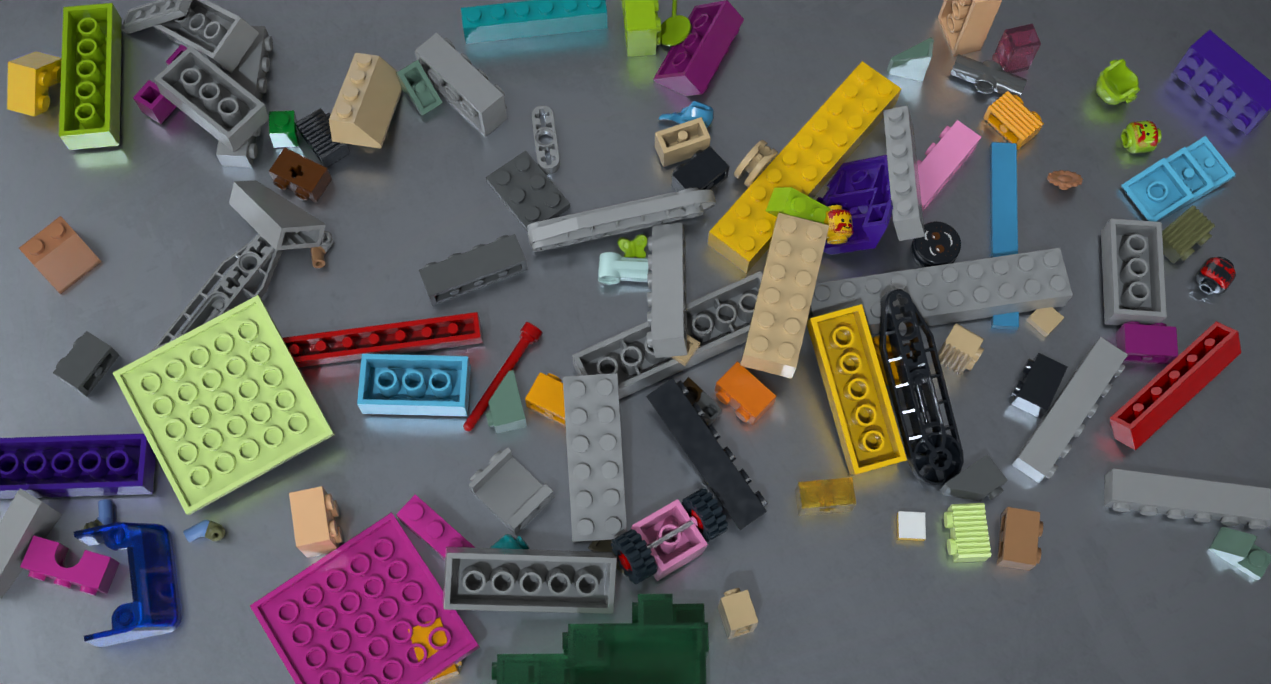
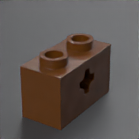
(300, 175)

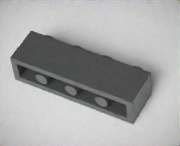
(473, 269)

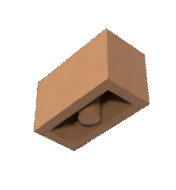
(1019, 539)

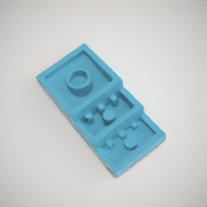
(1178, 180)

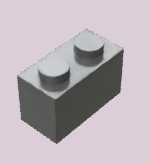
(86, 363)

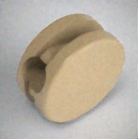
(755, 162)

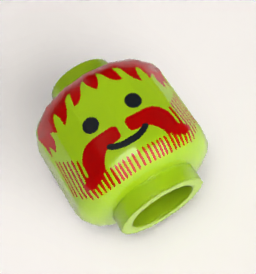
(1141, 137)

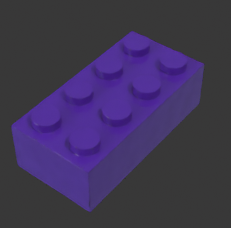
(1226, 81)

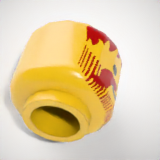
(839, 224)

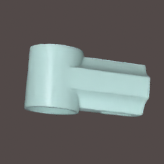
(616, 268)

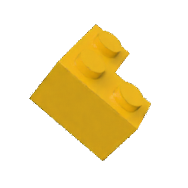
(30, 82)

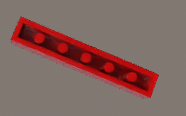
(1175, 385)

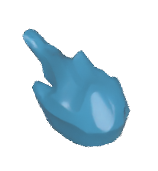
(693, 111)

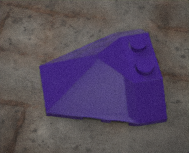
(865, 192)

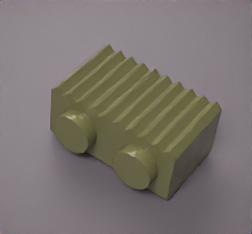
(1185, 233)

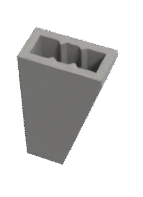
(275, 217)
(21, 521)

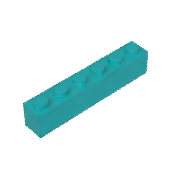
(532, 19)

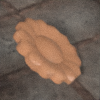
(1065, 179)

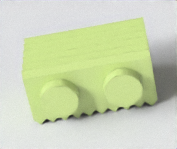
(967, 532)

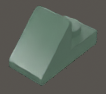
(418, 87)
(1241, 552)

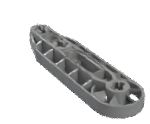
(619, 218)
(225, 294)

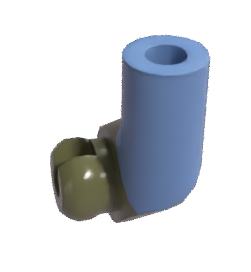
(105, 517)
(206, 529)

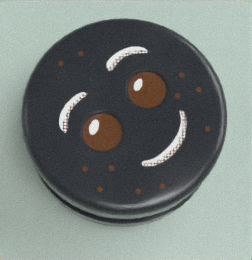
(938, 246)

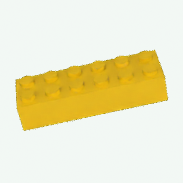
(856, 390)

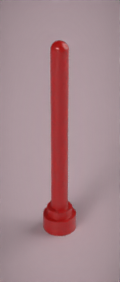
(528, 336)

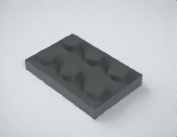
(527, 191)

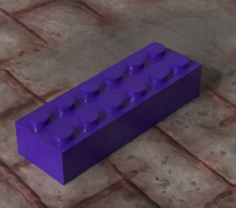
(76, 465)

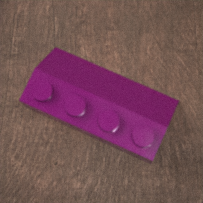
(698, 57)

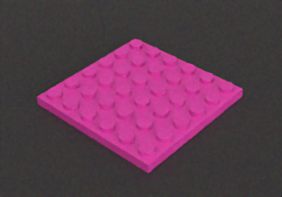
(353, 614)

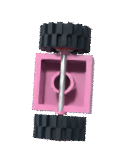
(669, 537)

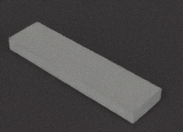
(154, 14)

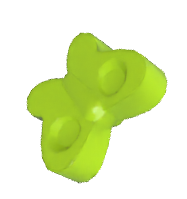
(634, 247)

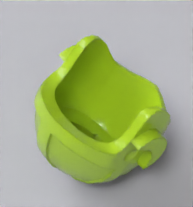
(1117, 83)

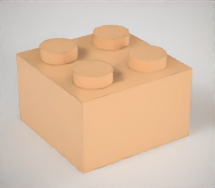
(315, 521)

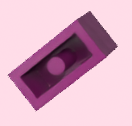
(1148, 343)

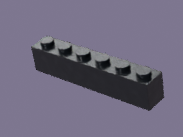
(706, 453)

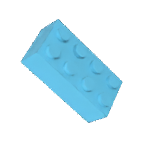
(414, 385)

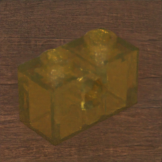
(825, 496)

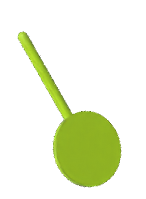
(675, 28)

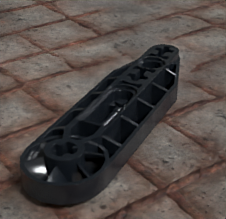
(912, 373)

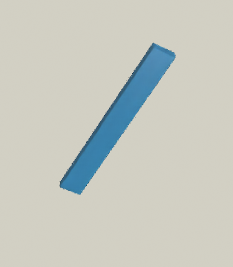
(1003, 214)

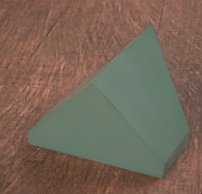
(913, 61)

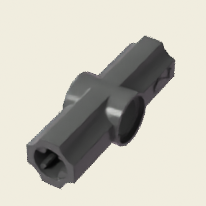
(987, 76)

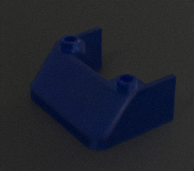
(152, 579)

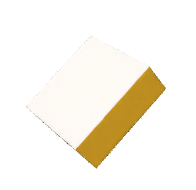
(911, 526)

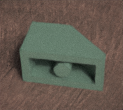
(506, 406)

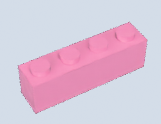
(945, 159)

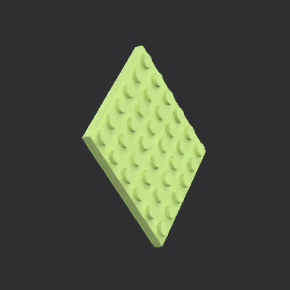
(223, 404)

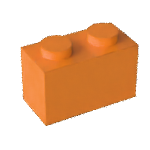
(744, 394)

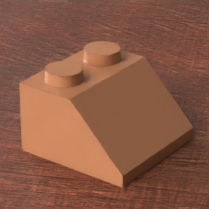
(60, 254)

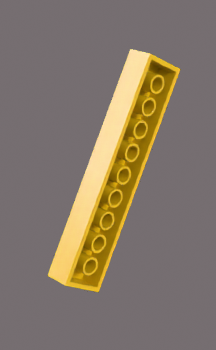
(805, 163)

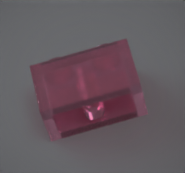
(1017, 48)

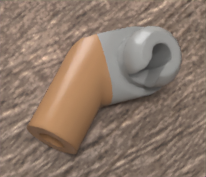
(318, 253)

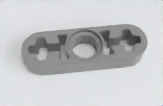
(548, 130)

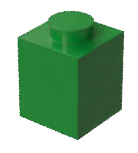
(283, 129)

